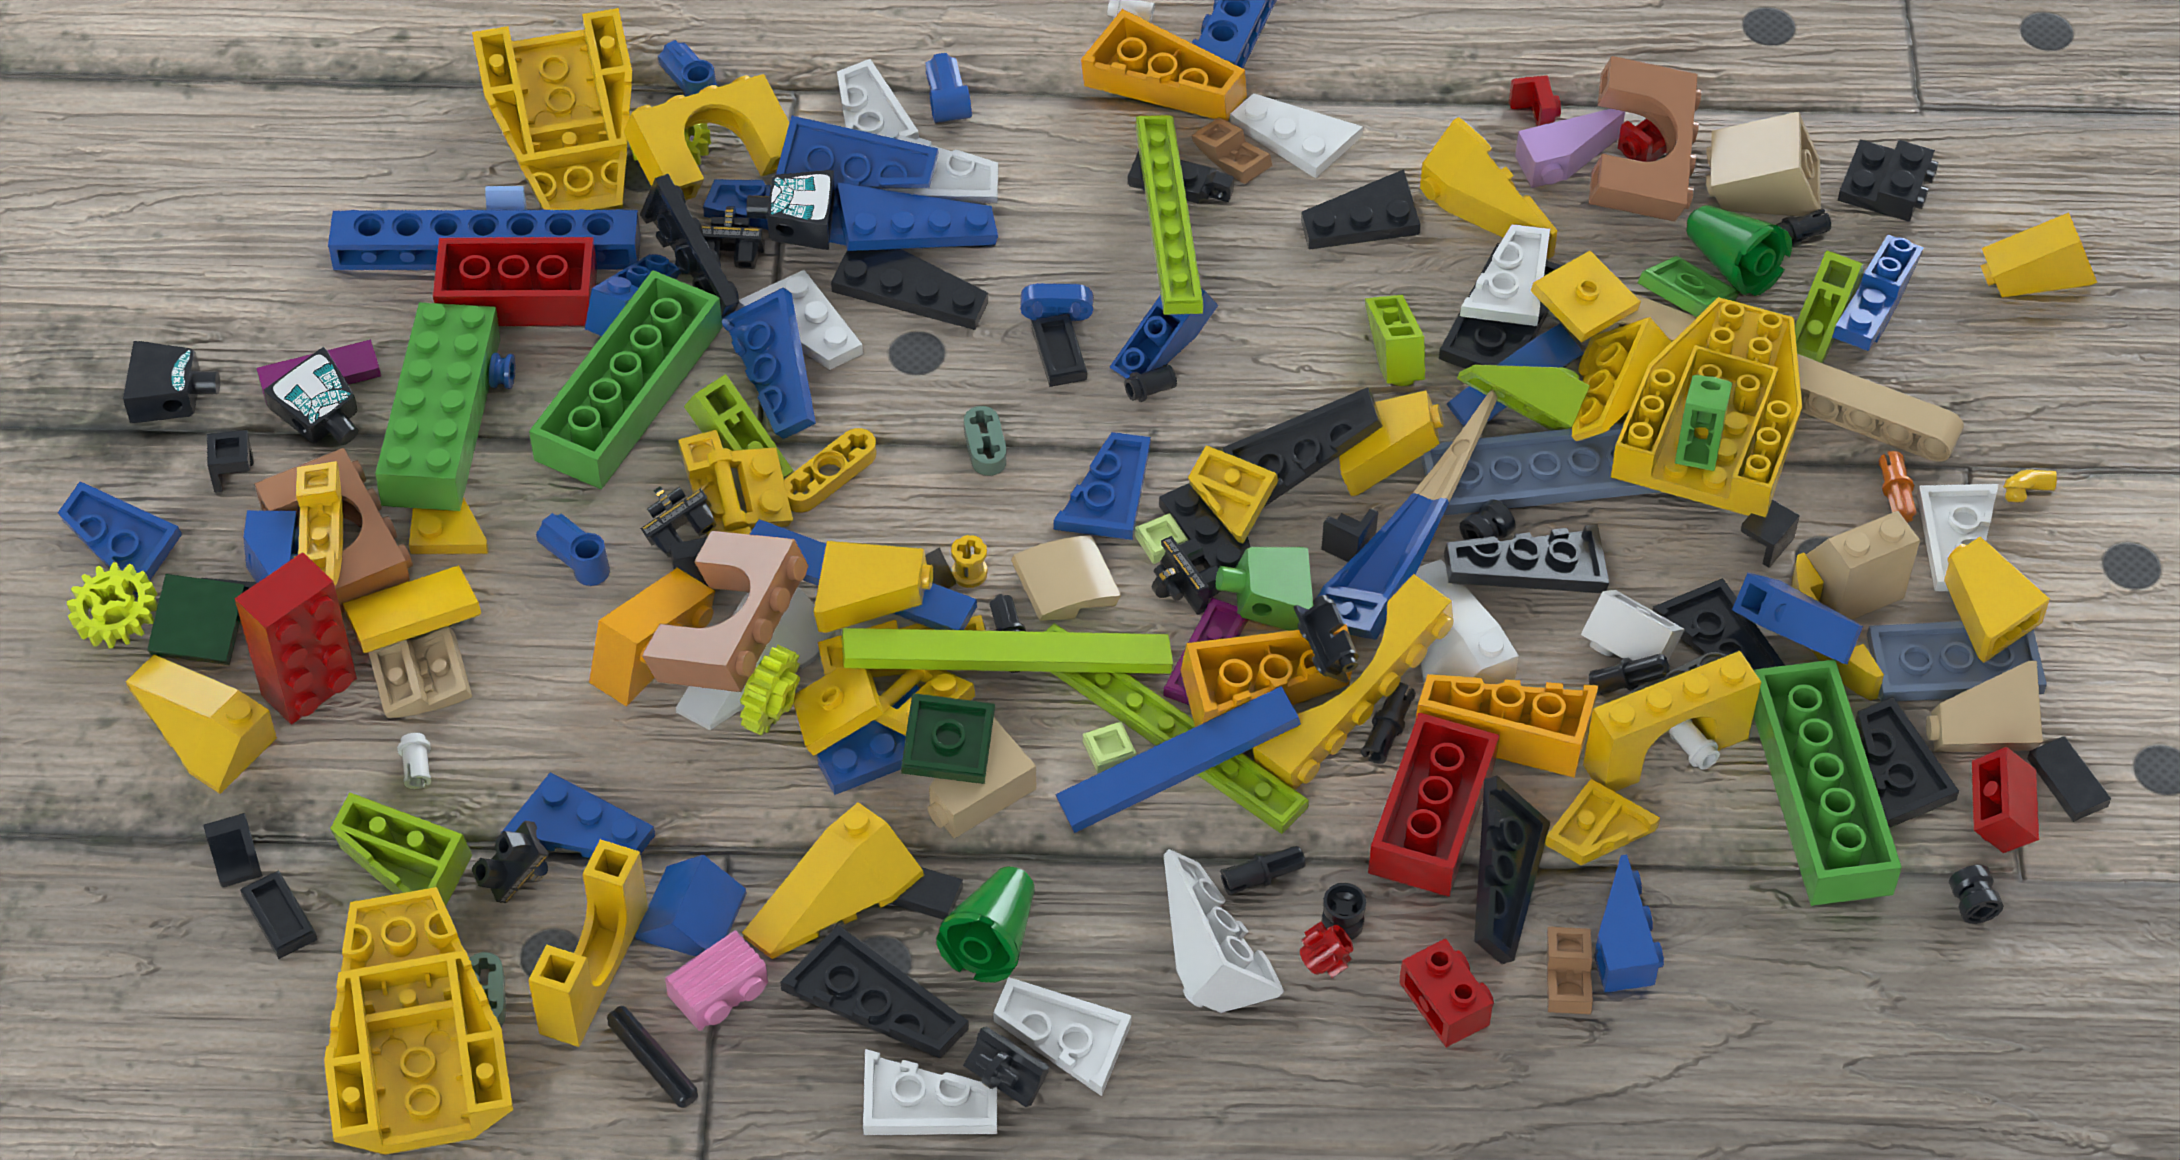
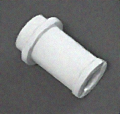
(1137, 7)
(1701, 751)
(415, 760)

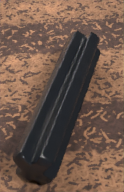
(652, 1056)

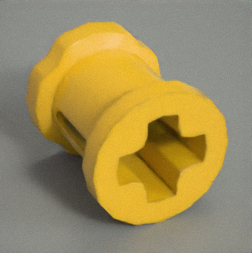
(976, 566)

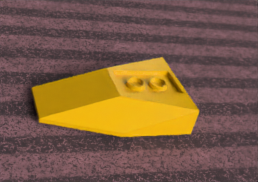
(1760, 359)

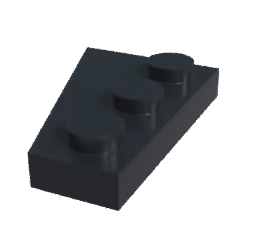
(1363, 215)
(1902, 764)

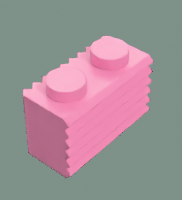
(717, 981)

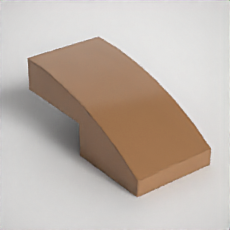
(1229, 151)
(1569, 970)

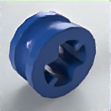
(502, 370)

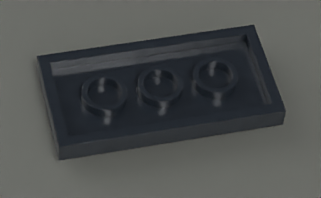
(1489, 341)

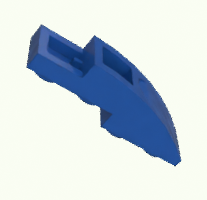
(1878, 293)

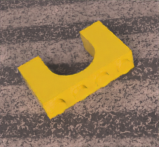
(742, 106)
(1715, 696)
(571, 985)

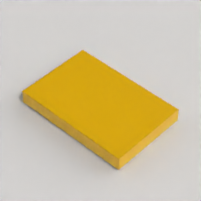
(412, 609)

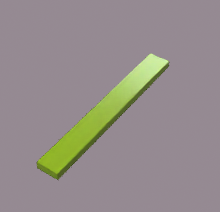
(1168, 215)
(1006, 651)
(1161, 721)

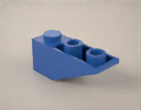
(613, 294)
(1161, 338)
(269, 541)
(1797, 617)
(1624, 943)

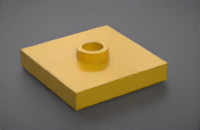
(1585, 296)
(836, 707)

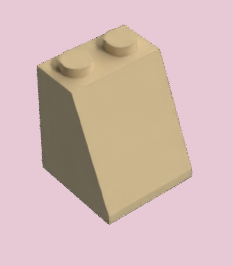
(1765, 167)
(1866, 565)

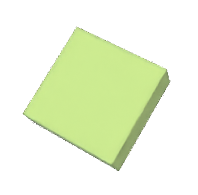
(1152, 532)
(1108, 746)

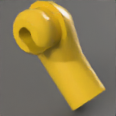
(2031, 480)

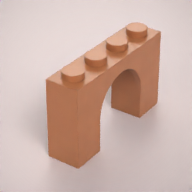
(1669, 101)
(373, 558)
(728, 652)

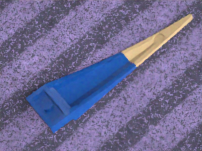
(1400, 545)

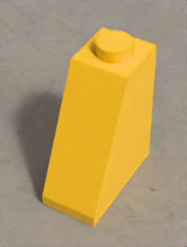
(2038, 260)
(1406, 434)
(868, 583)
(1992, 598)

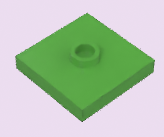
(1685, 285)

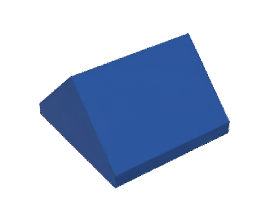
(691, 907)

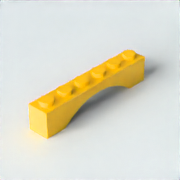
(1414, 621)

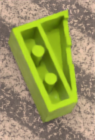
(401, 848)

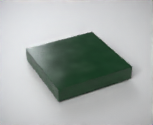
(196, 620)
(948, 738)

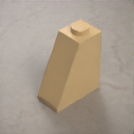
(1991, 715)
(966, 804)

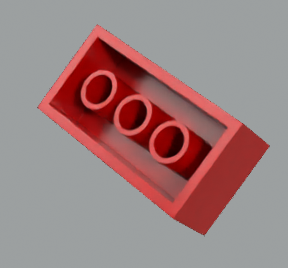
(523, 277)
(296, 638)
(1433, 804)

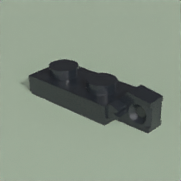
(1199, 181)

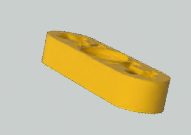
(833, 454)

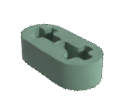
(978, 442)
(496, 982)

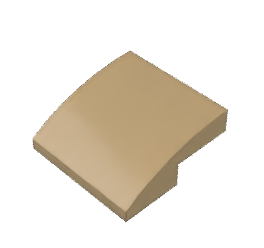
(1065, 577)
(420, 674)

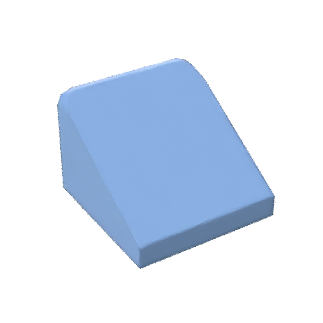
(505, 198)

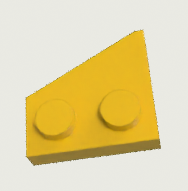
(1232, 489)
(446, 532)
(1599, 824)

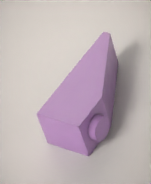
(1563, 147)

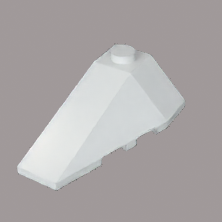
(795, 631)
(1474, 643)
(1210, 945)

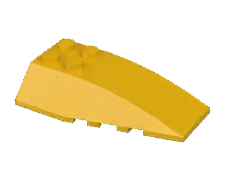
(563, 108)
(411, 1032)

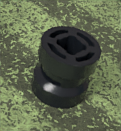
(1491, 521)
(1976, 896)
(1344, 906)

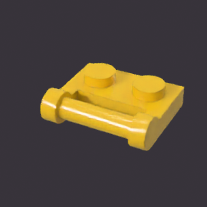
(760, 484)
(938, 683)

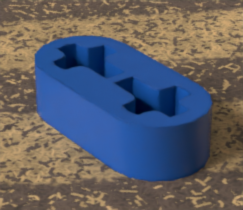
(1051, 300)

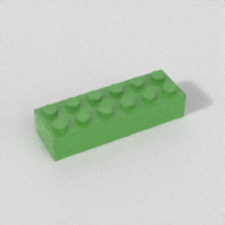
(626, 379)
(438, 407)
(1825, 784)

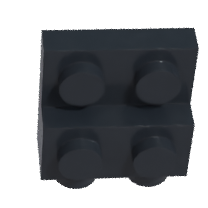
(1889, 178)

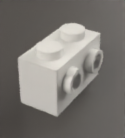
(1629, 628)

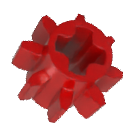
(1326, 949)

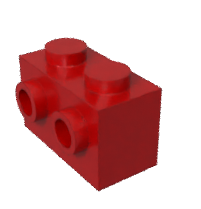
(2005, 800)
(1446, 992)

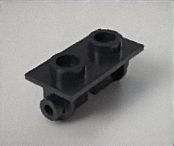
(1332, 653)

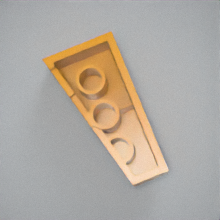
(1162, 69)
(1239, 669)
(1533, 724)

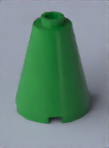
(1740, 247)
(989, 926)

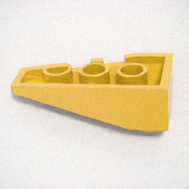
(1472, 186)
(1614, 370)
(203, 720)
(844, 872)

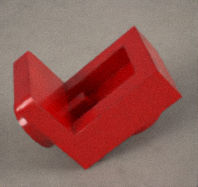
(1535, 94)
(1641, 141)

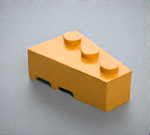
(627, 630)

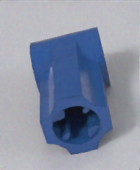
(686, 68)
(947, 94)
(579, 550)

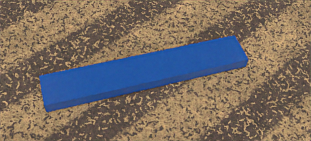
(940, 606)
(1178, 759)

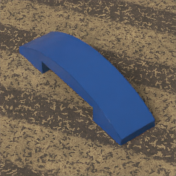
(1549, 349)

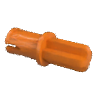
(1898, 485)

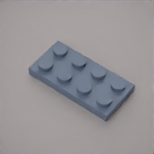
(1940, 660)

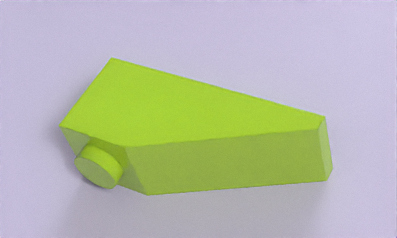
(1825, 303)
(1396, 339)
(1539, 393)
(724, 410)

